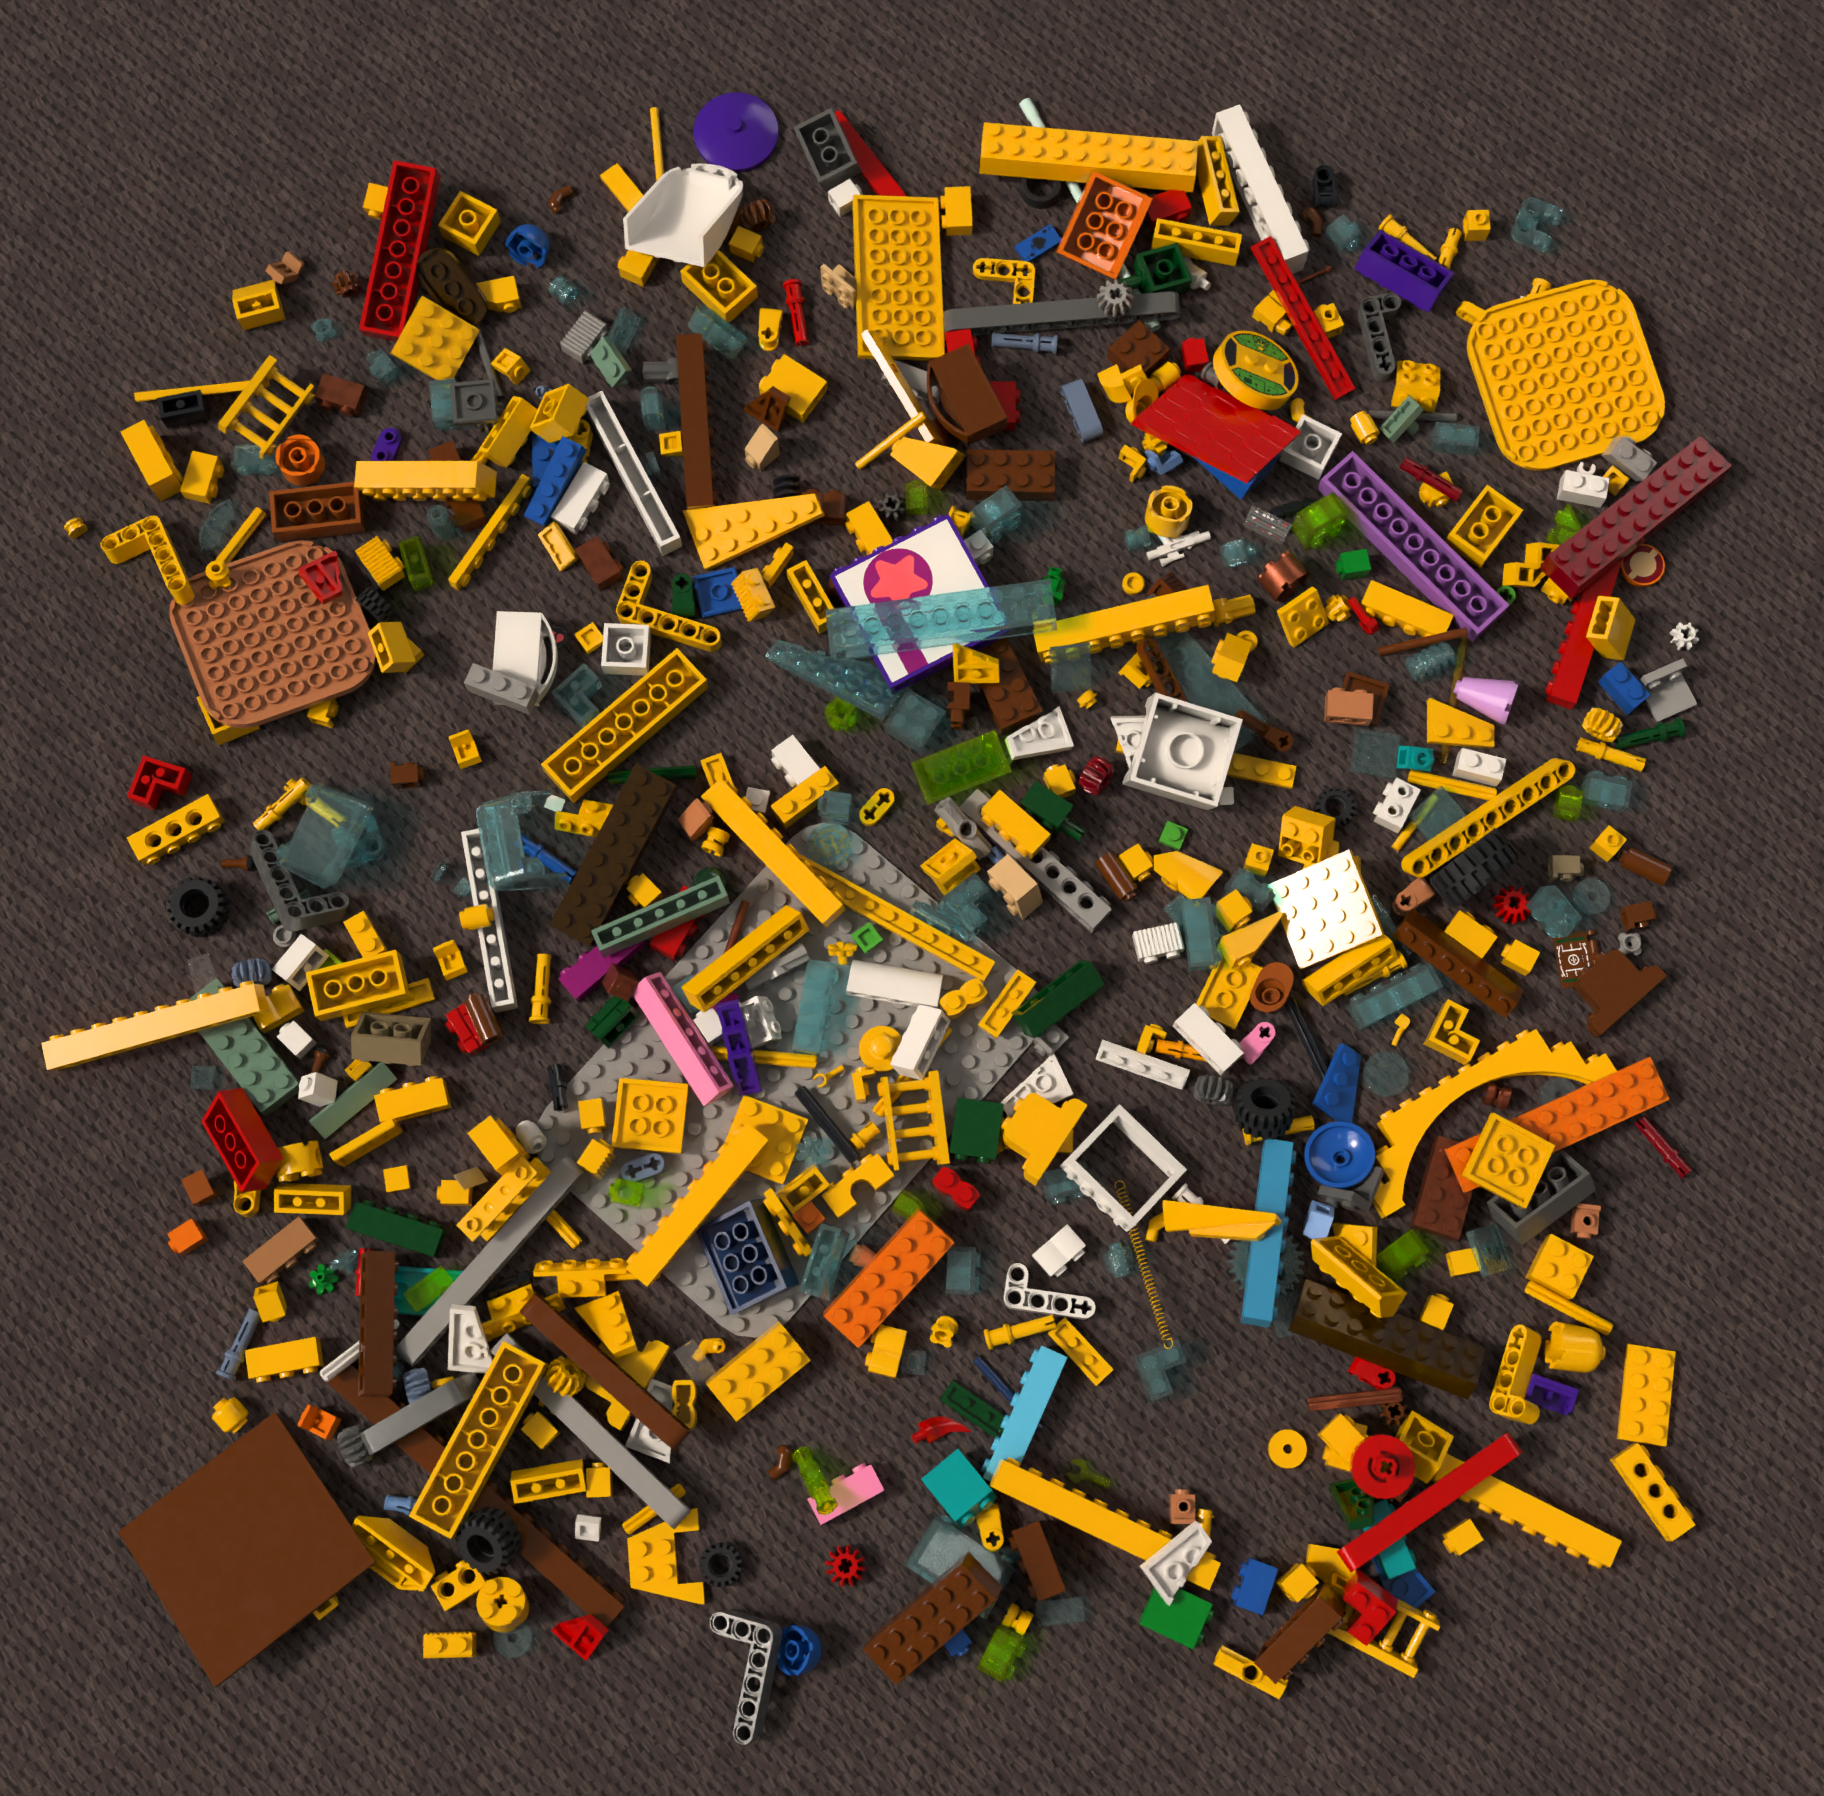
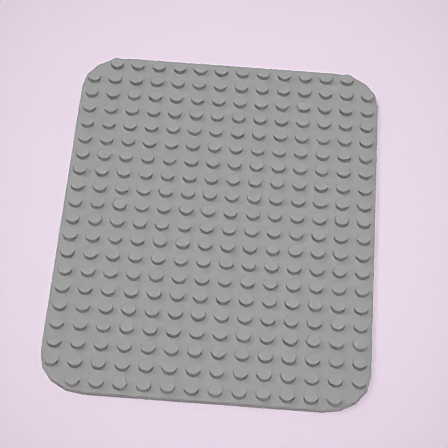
(966, 1063)

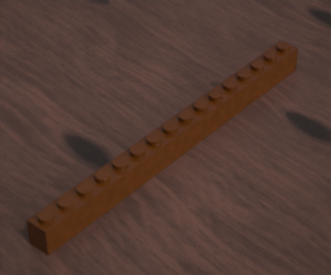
(537, 1545)

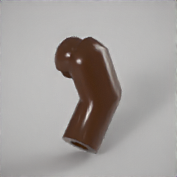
(558, 196)
(1317, 221)
(784, 1462)

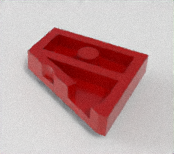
(323, 577)
(581, 1634)

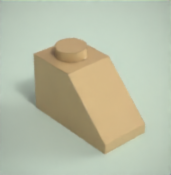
(762, 448)

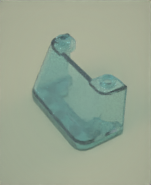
(325, 835)
(945, 1545)

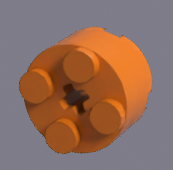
(300, 460)

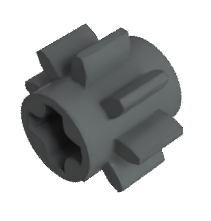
(891, 513)

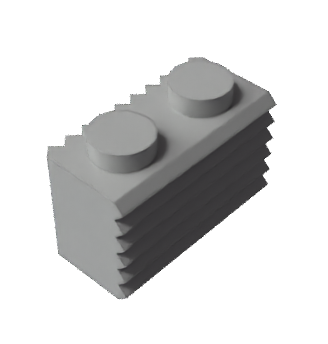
(584, 337)

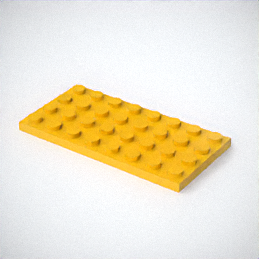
(898, 275)

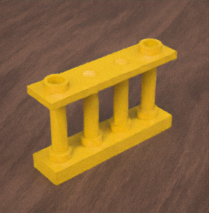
(244, 404)
(935, 1129)
(503, 1199)
(1383, 1650)

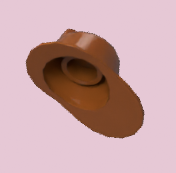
(1272, 987)

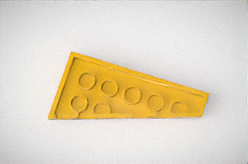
(738, 528)

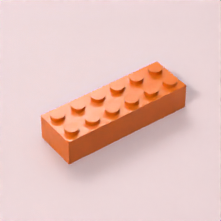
(888, 1277)

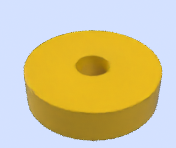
(1298, 1451)

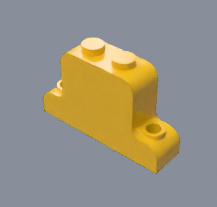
(1040, 1131)
(641, 1367)

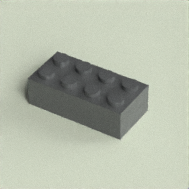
(1558, 1190)

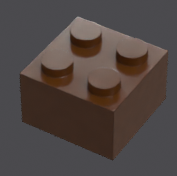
(1138, 347)

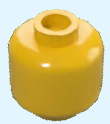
(230, 1414)

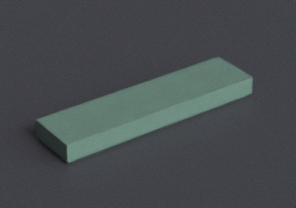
(353, 1099)

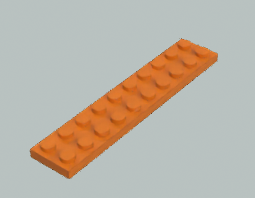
(1580, 1112)

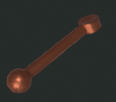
(1327, 269)

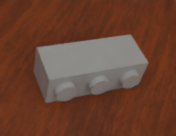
(501, 688)

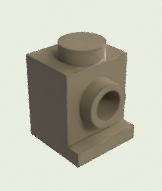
(1564, 867)

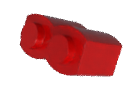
(950, 1185)

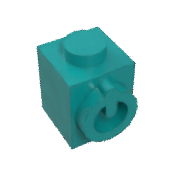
(1415, 758)

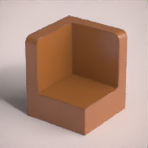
(199, 1188)

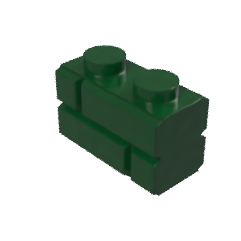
(612, 1021)

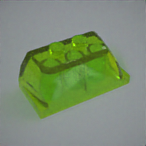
(960, 767)

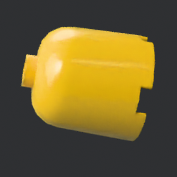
(1573, 1348)

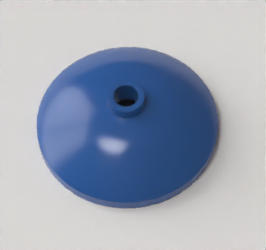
(1339, 1141)

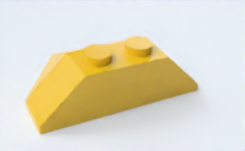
(397, 1553)

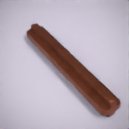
(1355, 1399)

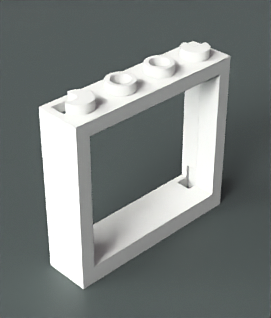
(1147, 1144)

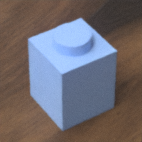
(1318, 1220)

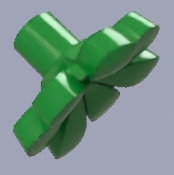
(326, 1281)

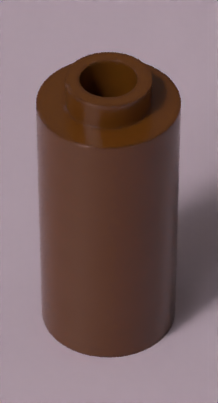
(1645, 865)
(1117, 876)
(483, 1018)

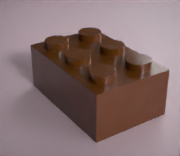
(1036, 1561)

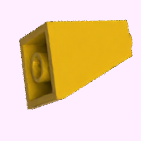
(927, 460)

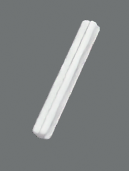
(344, 1360)

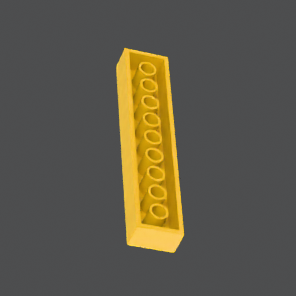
(1075, 154)

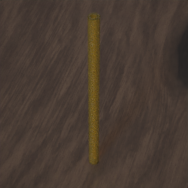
(1453, 701)

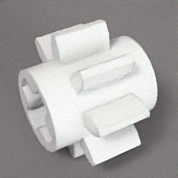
(1678, 635)

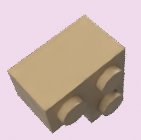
(1017, 886)

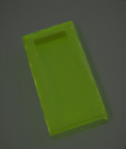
(428, 1289)

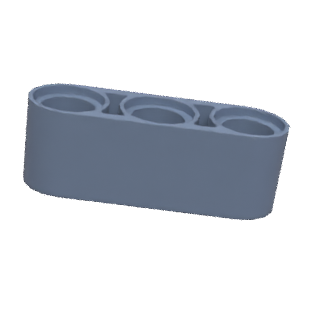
(1082, 409)

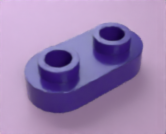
(387, 447)

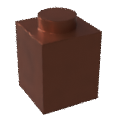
(619, 982)

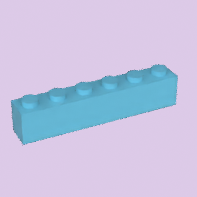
(1027, 1409)

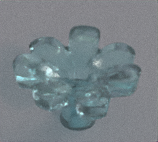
(806, 1151)
(344, 1261)

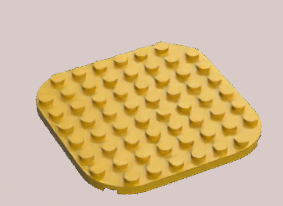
(1564, 374)

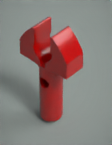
(1367, 623)

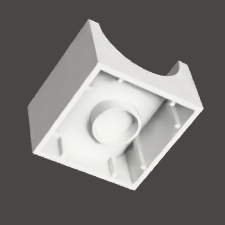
(1183, 752)

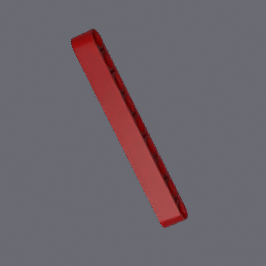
(1429, 1502)

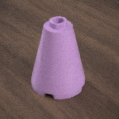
(1487, 696)

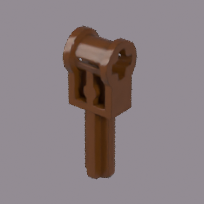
(1273, 736)

